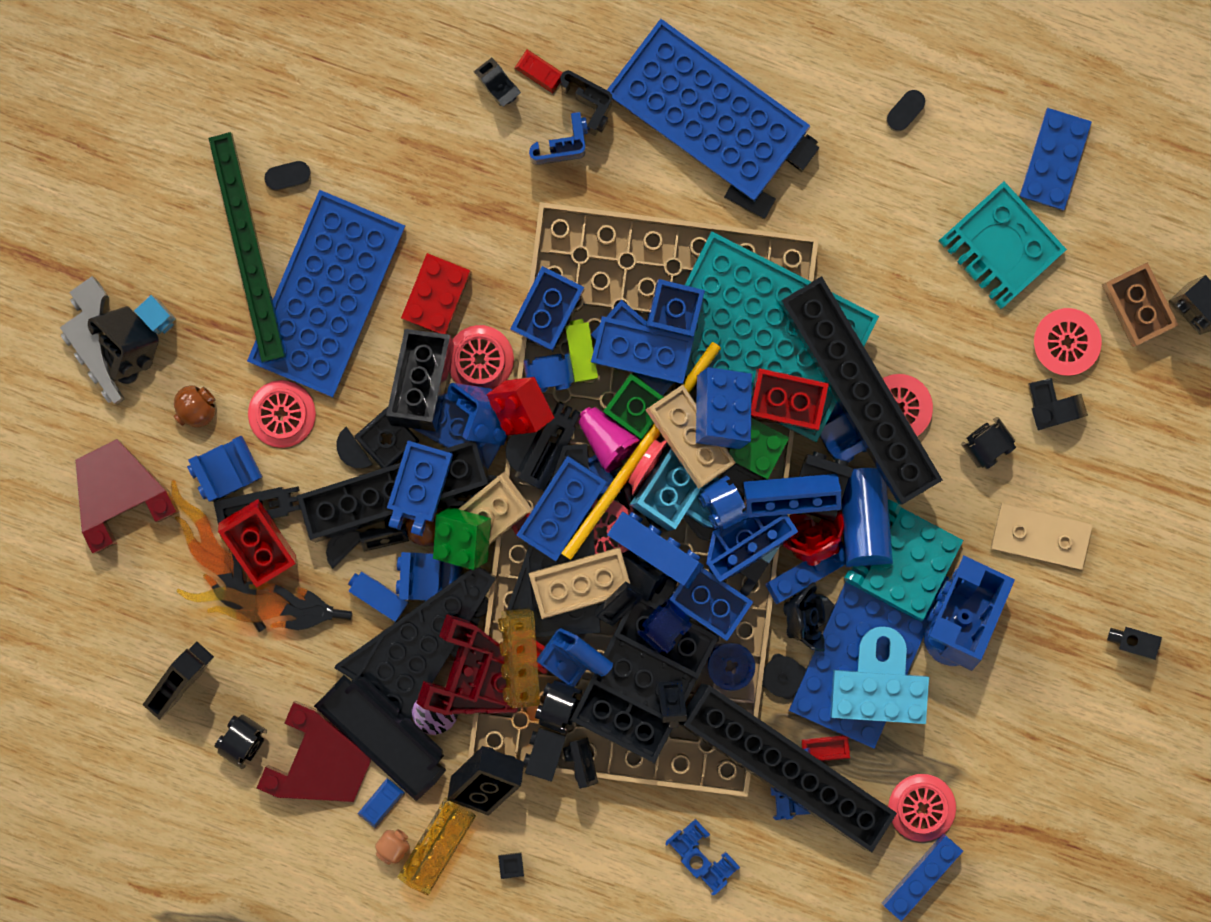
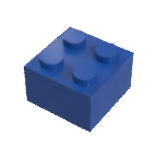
(675, 308)

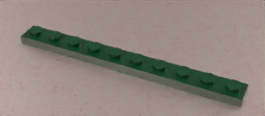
(247, 247)

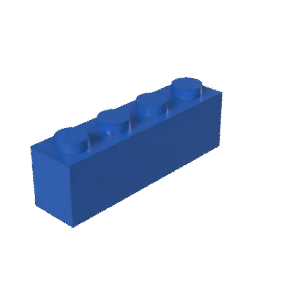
(792, 495)
(656, 550)
(922, 877)

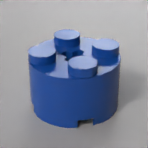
(551, 371)
(723, 503)

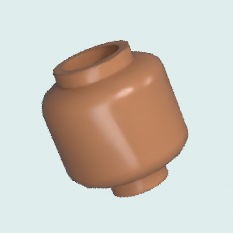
(392, 846)

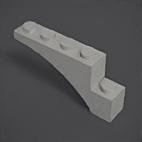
(90, 299)

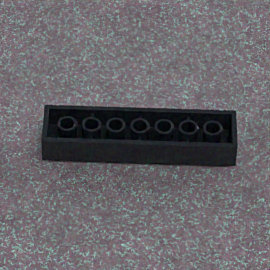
(365, 498)

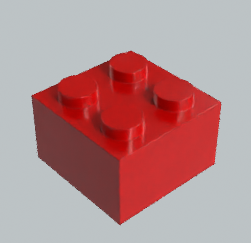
(520, 406)

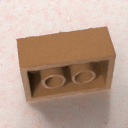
(1140, 304)

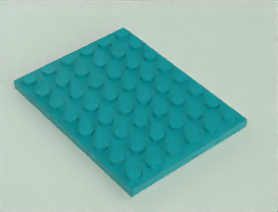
(749, 324)

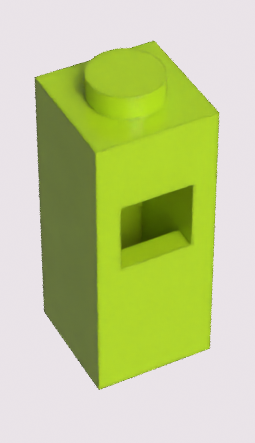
(581, 351)

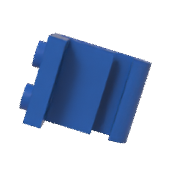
(565, 148)
(482, 421)
(840, 436)
(224, 469)
(423, 575)
(570, 657)

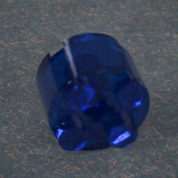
(664, 626)
(718, 661)

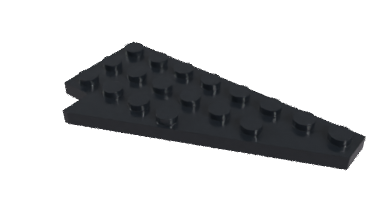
(523, 597)
(411, 647)

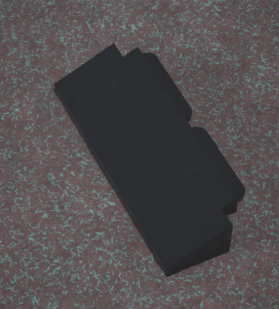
(383, 734)

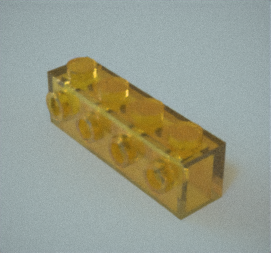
(519, 658)
(436, 846)

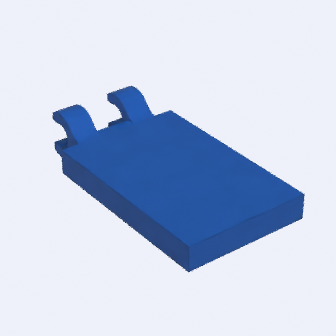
(418, 486)

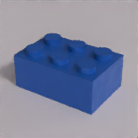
(547, 309)
(723, 408)
(712, 603)

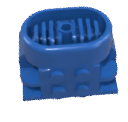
(966, 614)

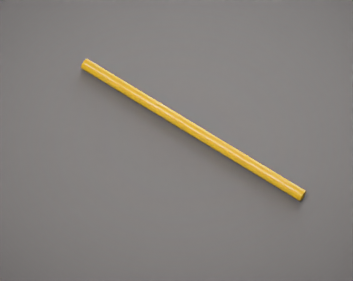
(629, 467)

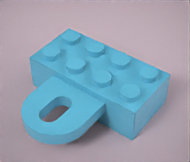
(670, 494)
(880, 688)

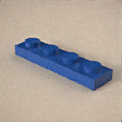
(803, 575)

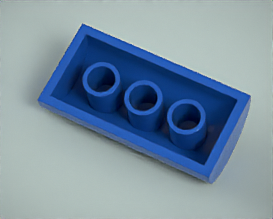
(866, 519)

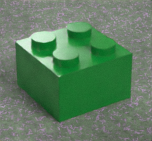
(630, 406)
(763, 450)
(461, 538)

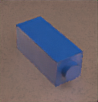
(377, 595)

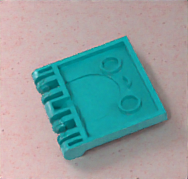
(1006, 242)
(920, 563)

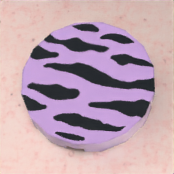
(432, 722)

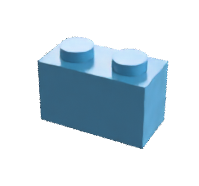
(155, 315)

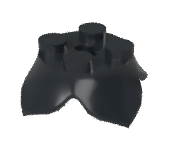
(806, 614)

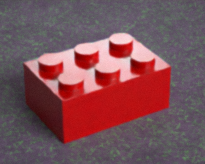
(436, 294)
(788, 399)
(257, 543)

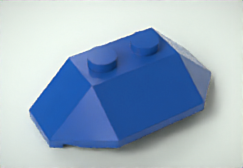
(746, 543)

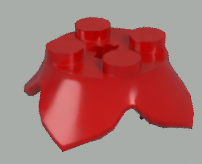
(815, 540)

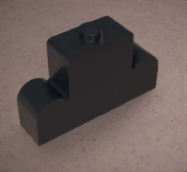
(178, 679)

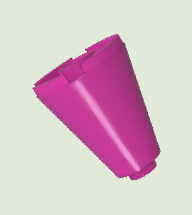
(607, 438)

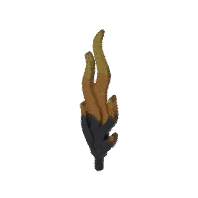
(211, 554)
(267, 606)

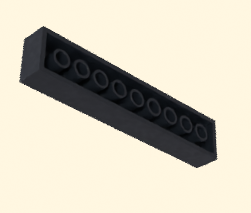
(860, 391)
(787, 768)

